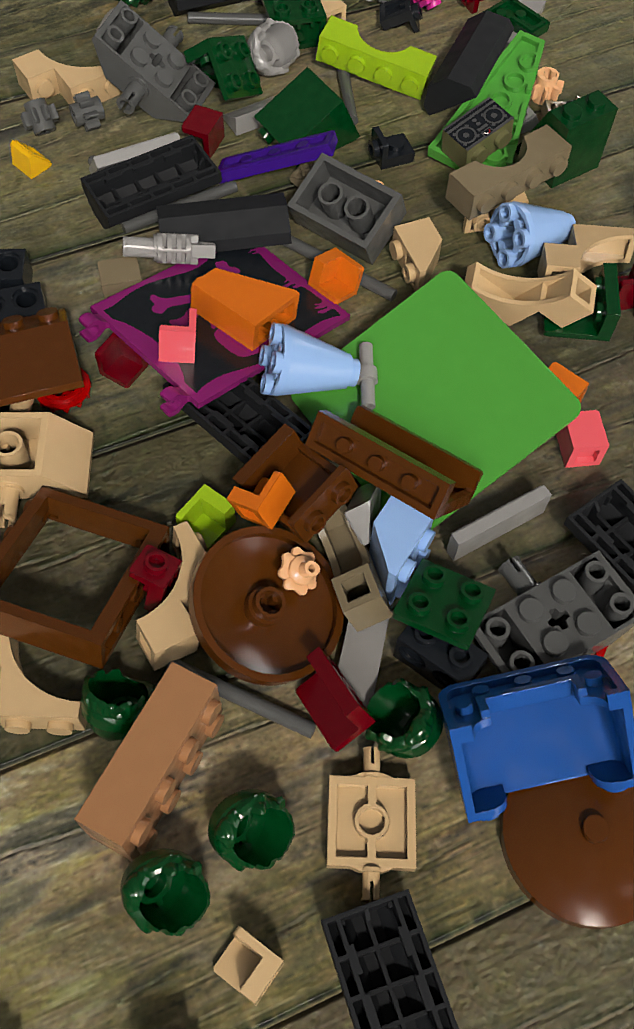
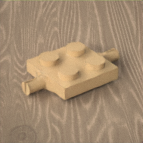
(371, 824)

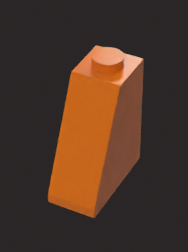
(243, 305)

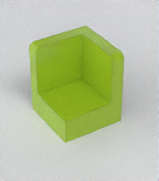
(208, 514)

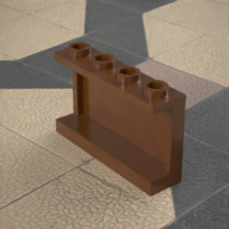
(396, 461)

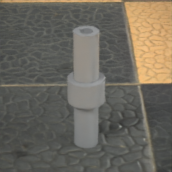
(368, 375)

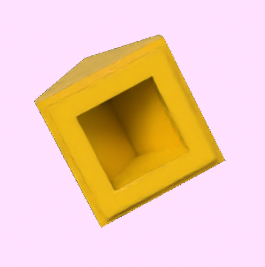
(28, 159)

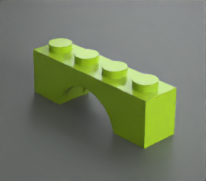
(401, 71)

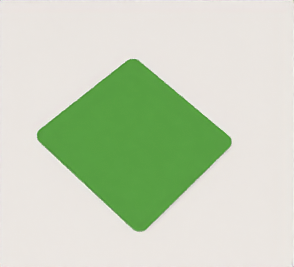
(456, 381)

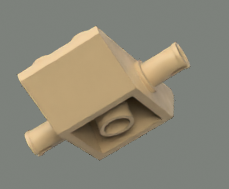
(40, 452)

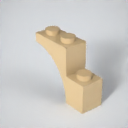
(46, 78)
(586, 249)
(558, 297)
(167, 630)
(28, 707)

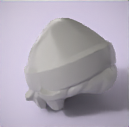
(273, 47)

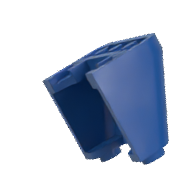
(538, 731)

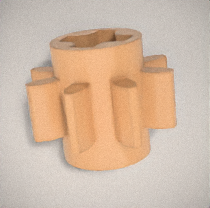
(546, 85)

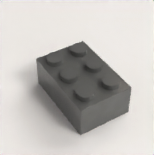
(347, 208)

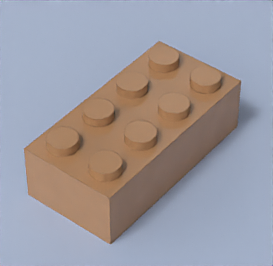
(152, 763)

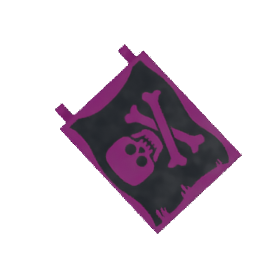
(219, 359)

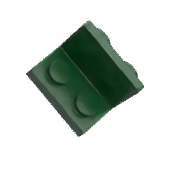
(304, 15)
(231, 64)
(606, 311)
(444, 604)

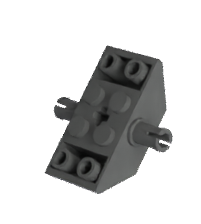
(149, 66)
(583, 603)

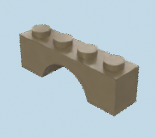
(481, 187)
(354, 574)

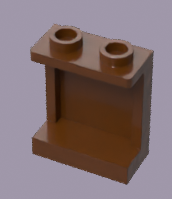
(317, 482)

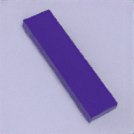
(278, 156)

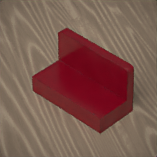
(333, 702)

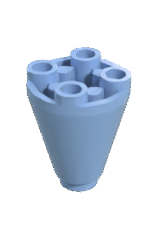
(521, 229)
(303, 364)

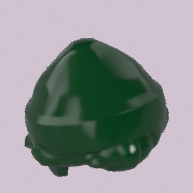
(113, 702)
(405, 719)
(251, 829)
(165, 891)

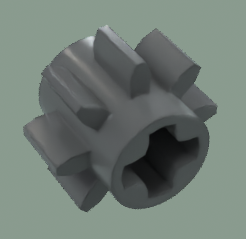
(87, 111)
(39, 116)

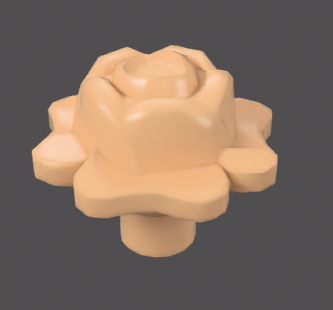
(298, 570)

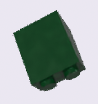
(305, 110)
(586, 127)

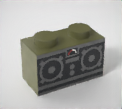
(477, 133)

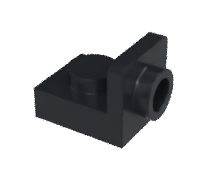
(396, 12)
(390, 150)

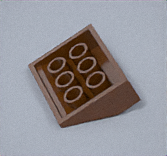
(37, 356)

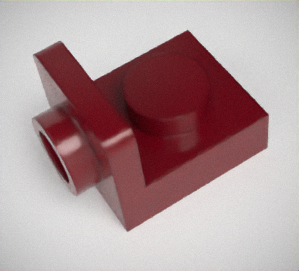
(158, 574)

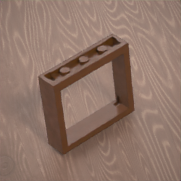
(55, 635)

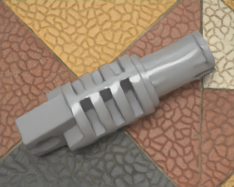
(169, 248)

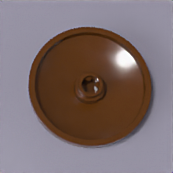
(248, 616)
(573, 851)

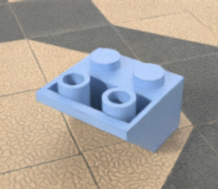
(399, 544)

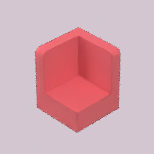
(178, 342)
(583, 440)

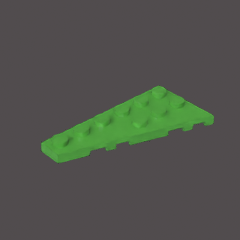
(511, 88)

